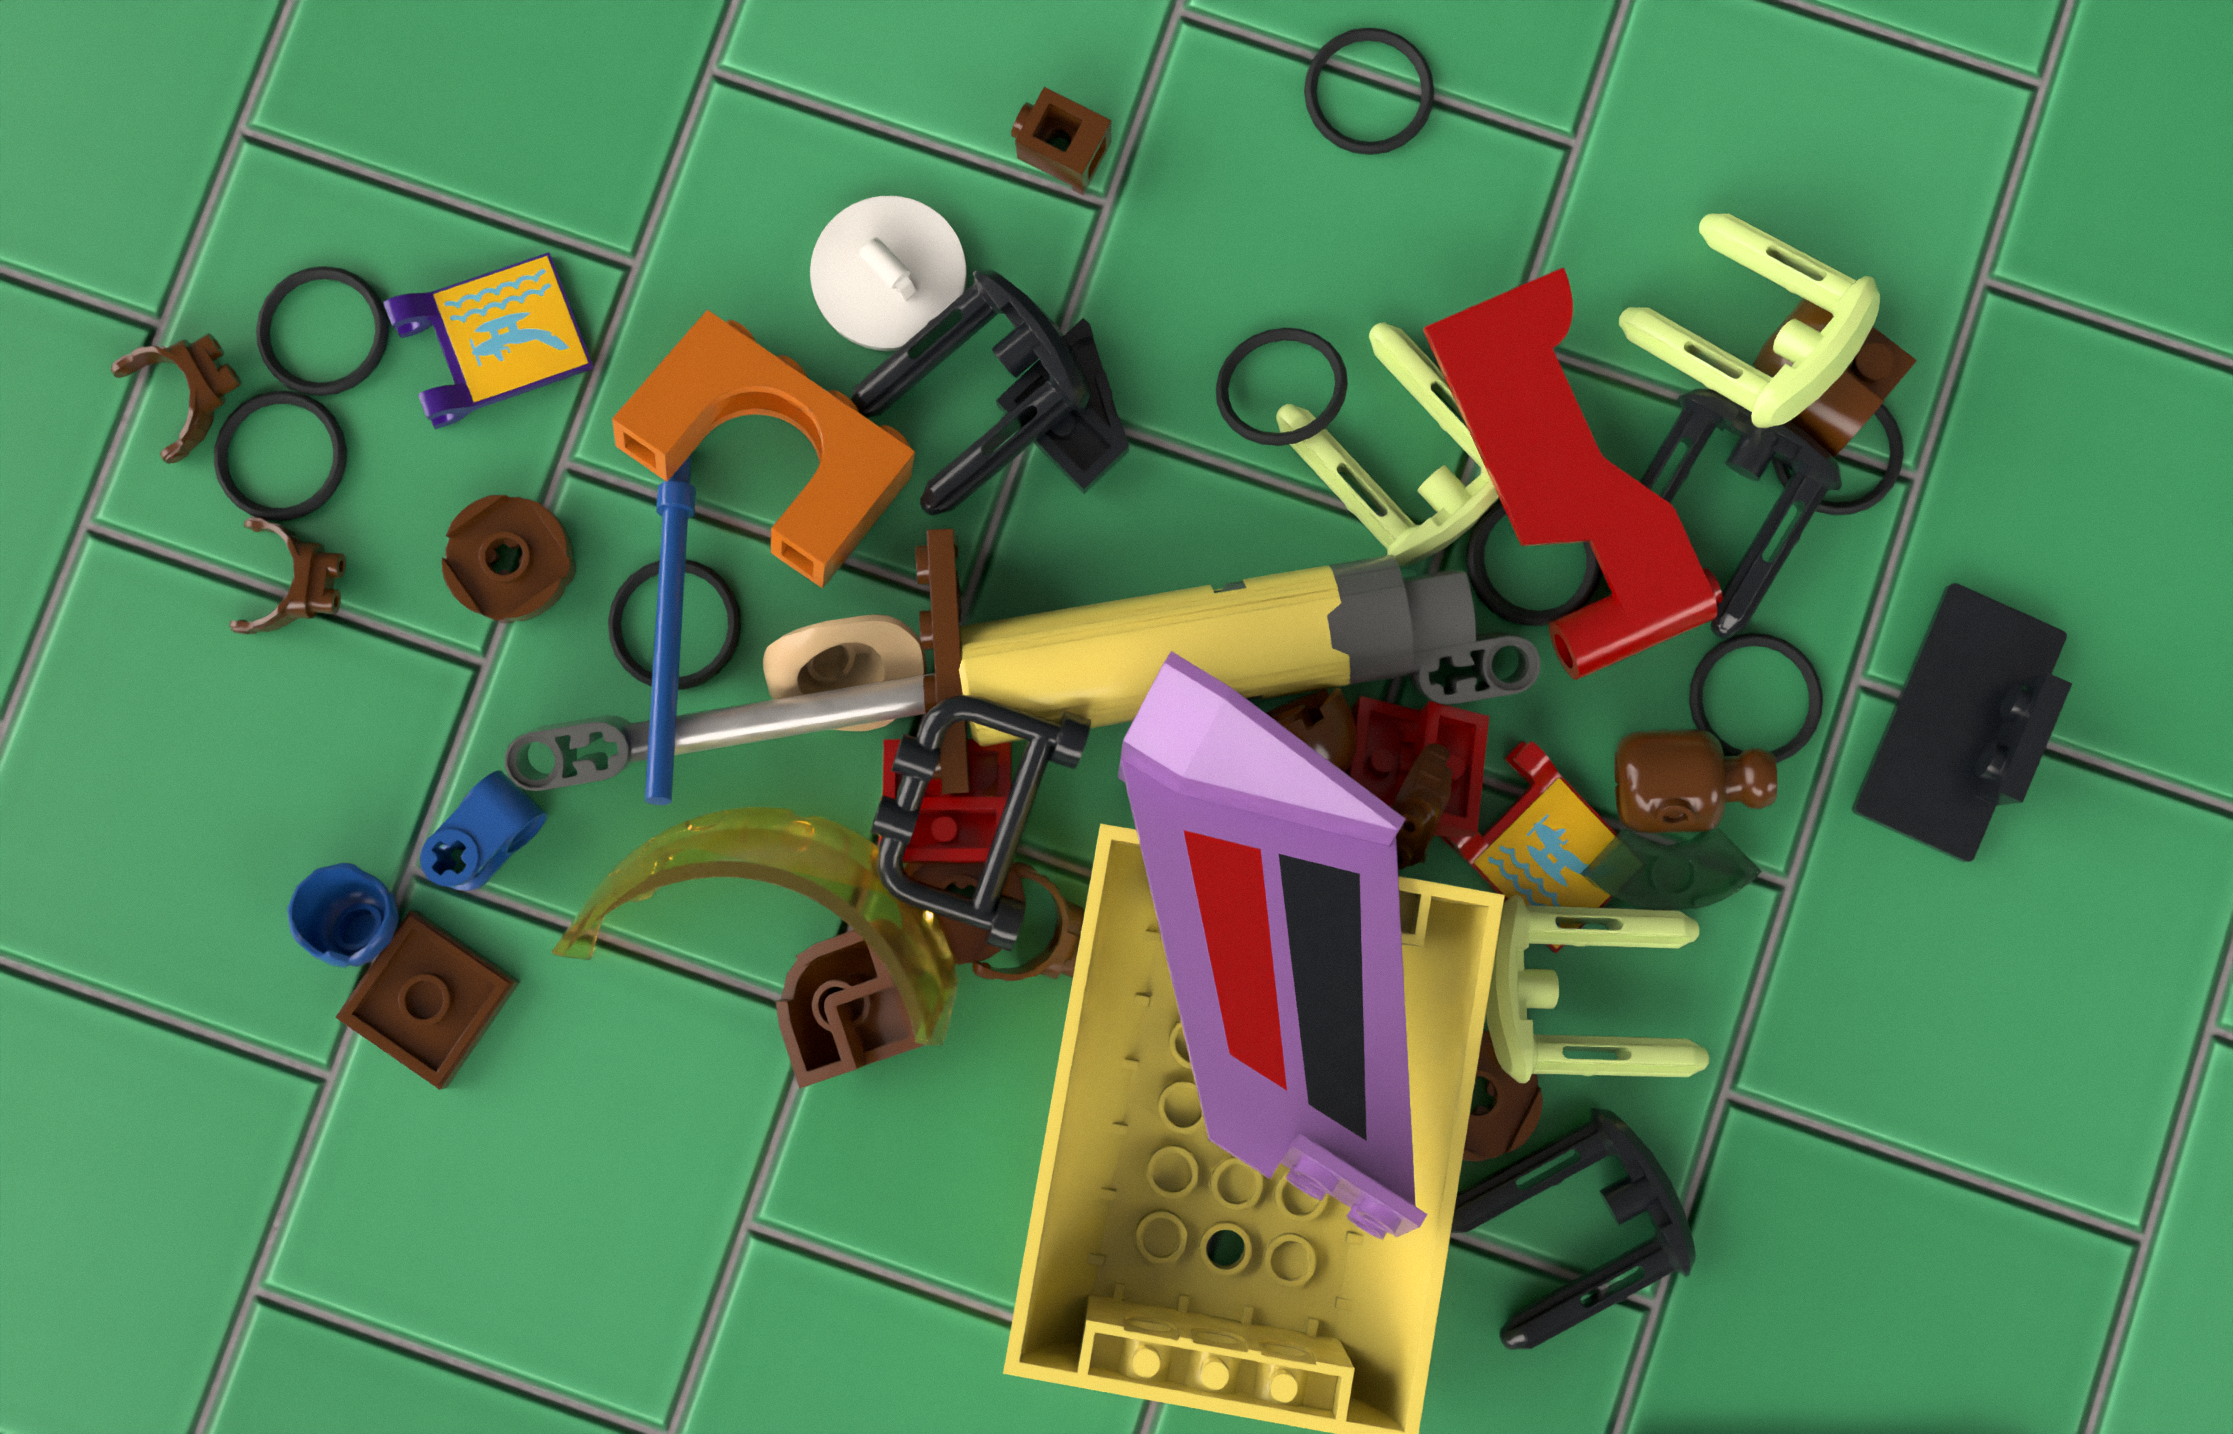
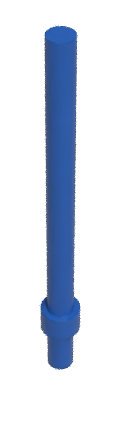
(676, 505)

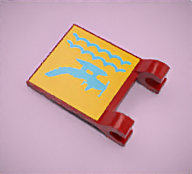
(1540, 841)

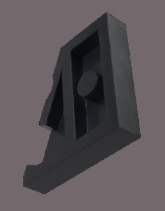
(1081, 442)

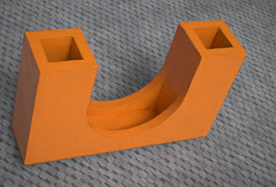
(725, 375)

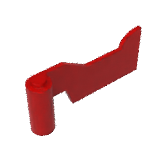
(1559, 482)

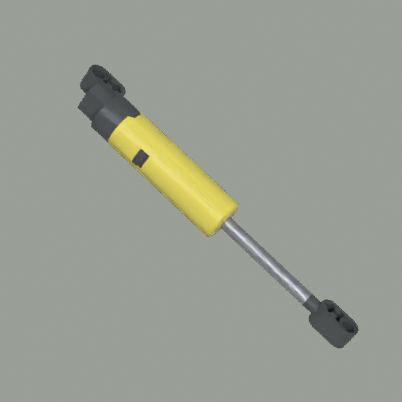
(1101, 659)

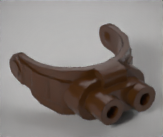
(205, 379)
(311, 586)
(1422, 804)
(1062, 950)

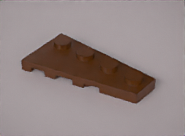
(941, 632)

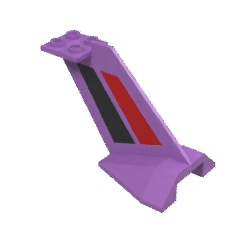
(1278, 943)

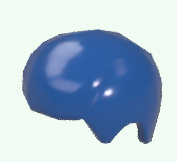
(342, 915)

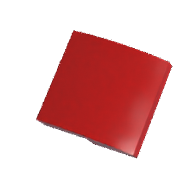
(1394, 737)
(957, 824)

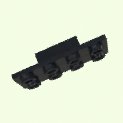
(1966, 724)

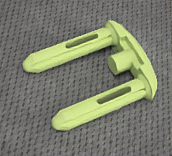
(1815, 355)
(1456, 505)
(1518, 988)

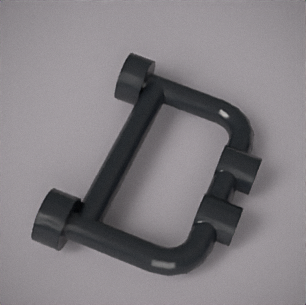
(917, 760)

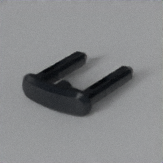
(1031, 340)
(1812, 477)
(1640, 1191)

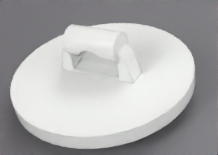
(886, 270)

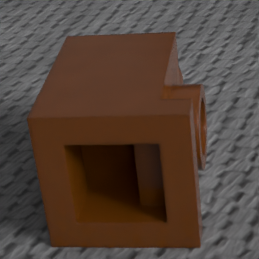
(1060, 117)

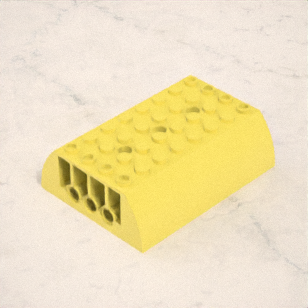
(1115, 1266)

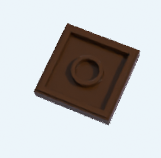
(427, 999)

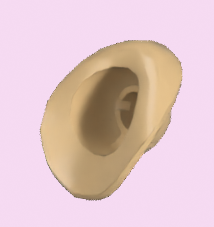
(843, 656)

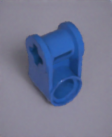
(488, 827)

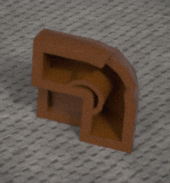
(1855, 394)
(841, 1010)

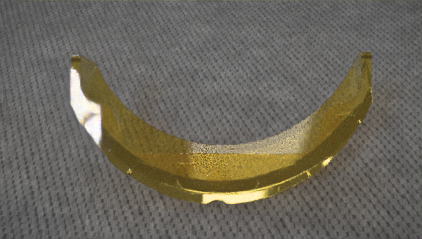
(803, 856)

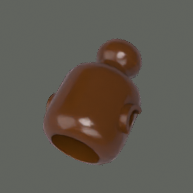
(1684, 780)

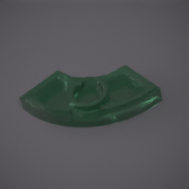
(1671, 875)

